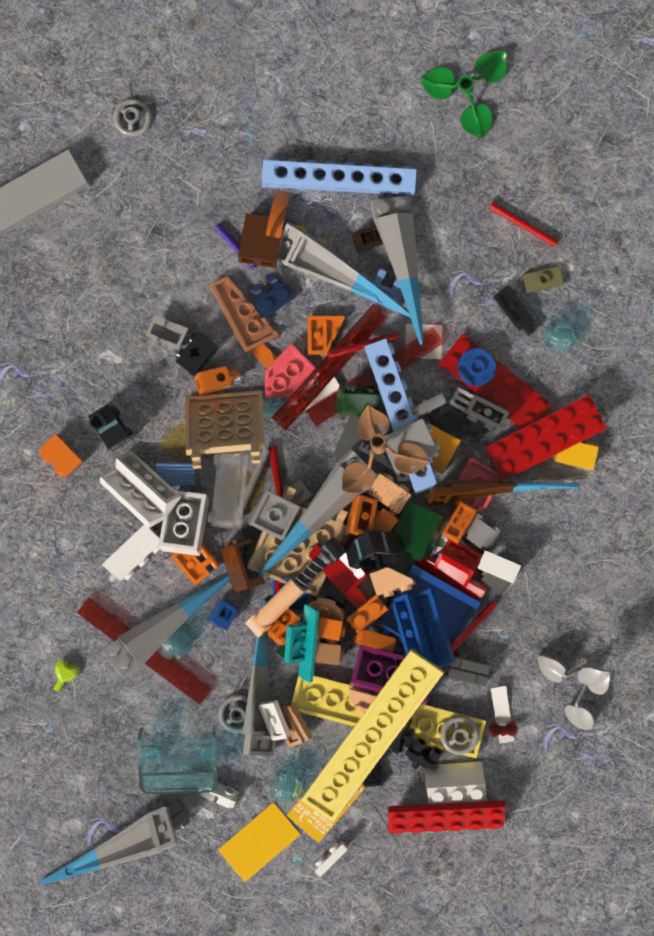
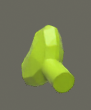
(65, 673)

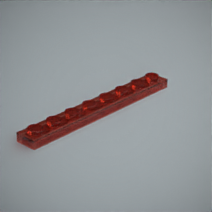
(405, 356)
(327, 369)
(164, 667)

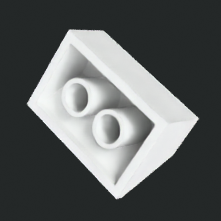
(133, 553)
(455, 783)

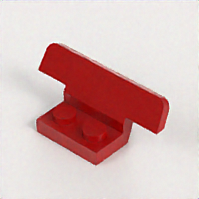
(456, 567)
(343, 577)

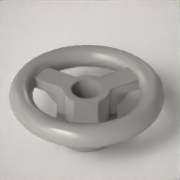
(131, 110)
(226, 723)
(473, 739)

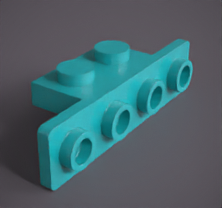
(301, 643)

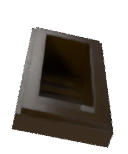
(360, 246)

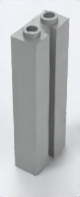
(39, 190)

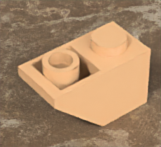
(389, 581)

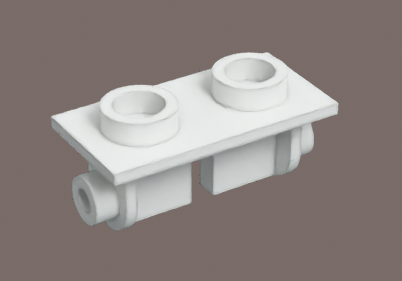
(226, 795)

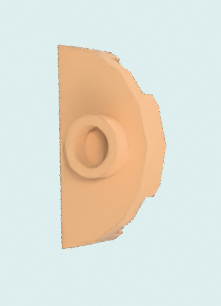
(328, 608)
(361, 699)

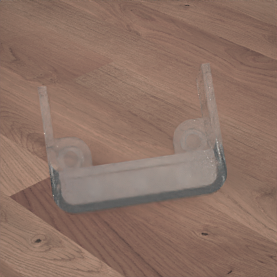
(229, 489)

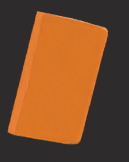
(375, 640)

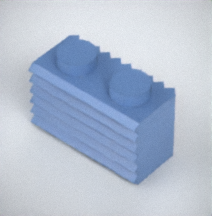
(177, 474)

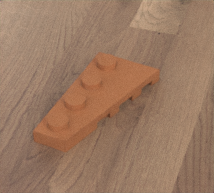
(247, 324)

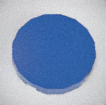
(476, 367)

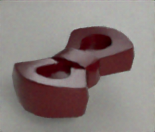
(508, 729)

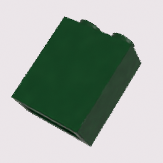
(418, 530)

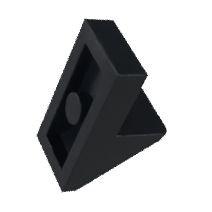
(254, 533)

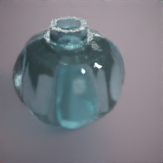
(559, 336)
(176, 645)
(286, 785)

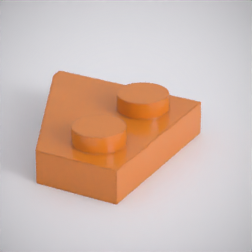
(322, 333)

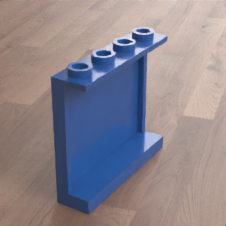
(454, 605)

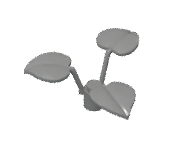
(592, 677)

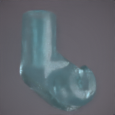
(274, 407)

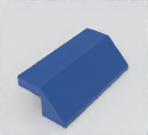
(423, 627)

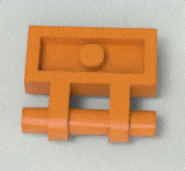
(192, 565)
(278, 629)

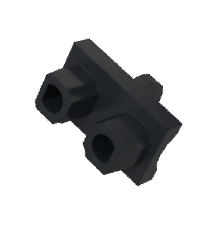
(405, 735)
(423, 757)

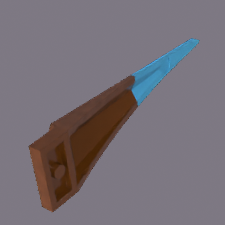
(466, 490)

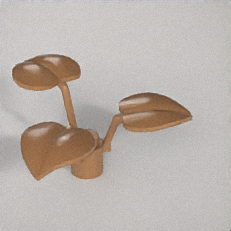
(374, 426)

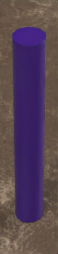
(230, 240)

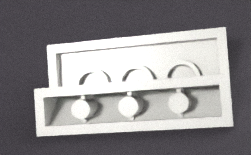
(140, 489)

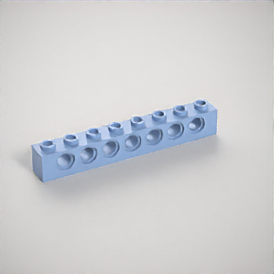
(347, 184)
(375, 352)

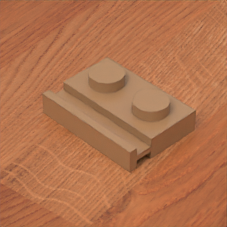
(296, 726)

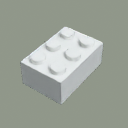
(185, 524)

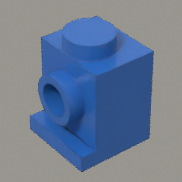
(226, 619)

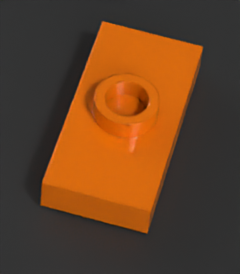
(459, 522)

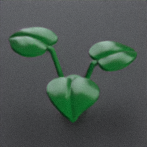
(440, 81)

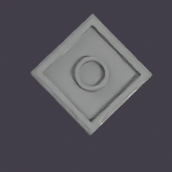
(274, 514)

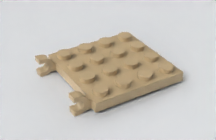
(224, 424)
(297, 559)

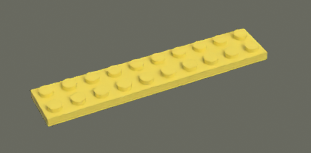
(332, 702)
(372, 735)

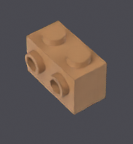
(329, 652)

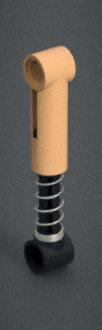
(293, 589)

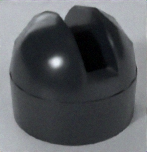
(94, 422)

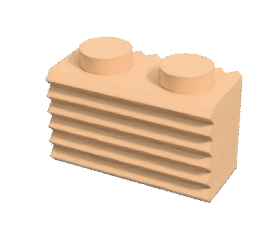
(389, 493)

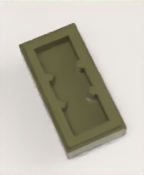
(543, 280)

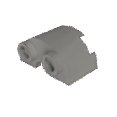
(167, 333)
(481, 534)

